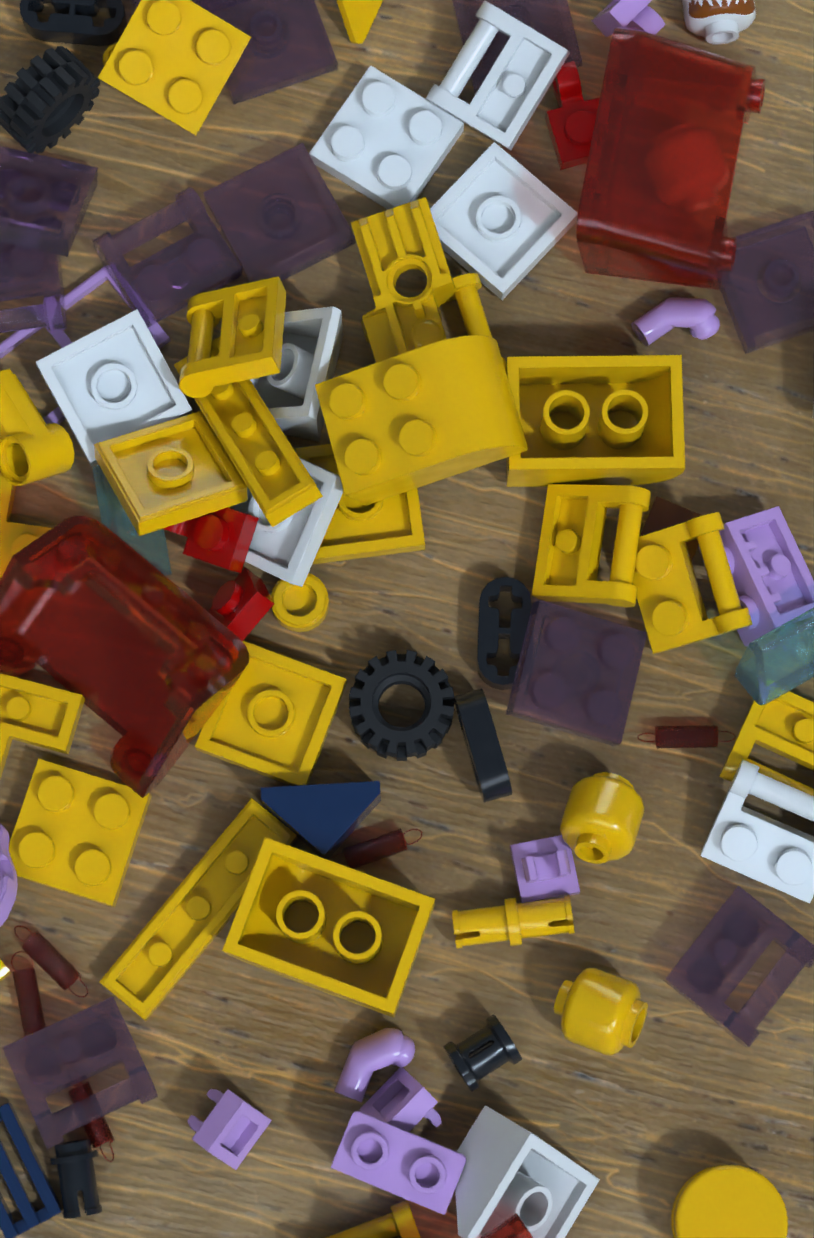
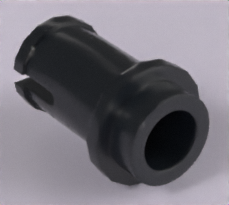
(77, 1173)

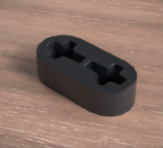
(74, 21)
(490, 633)
(482, 745)

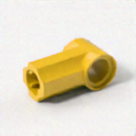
(27, 444)

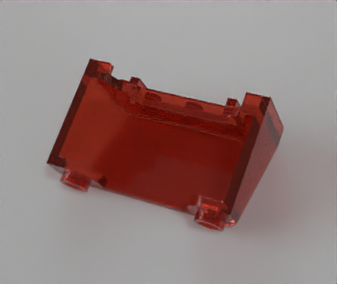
(664, 161)
(121, 640)

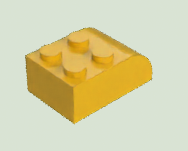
(420, 417)
(597, 419)
(329, 927)

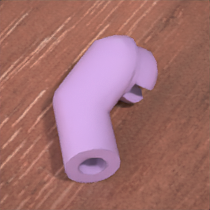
(677, 312)
(371, 1054)

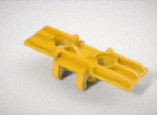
(404, 241)

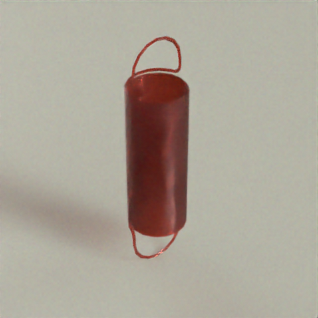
(686, 736)
(376, 848)
(50, 960)
(28, 998)
(97, 1130)

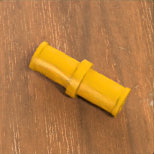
(513, 921)

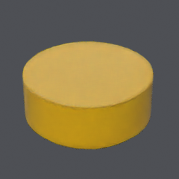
(300, 607)

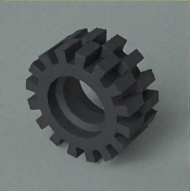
(47, 99)
(391, 671)

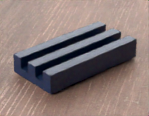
(30, 1217)

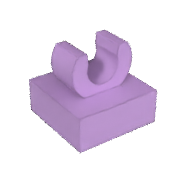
(630, 15)
(544, 869)
(402, 1102)
(229, 1128)

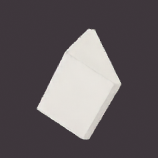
(308, 358)

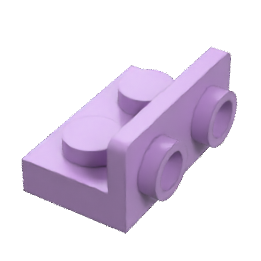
(767, 571)
(399, 1162)

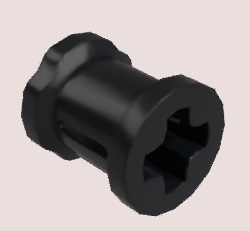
(482, 1052)

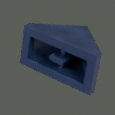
(322, 812)

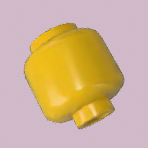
(602, 818)
(601, 1011)

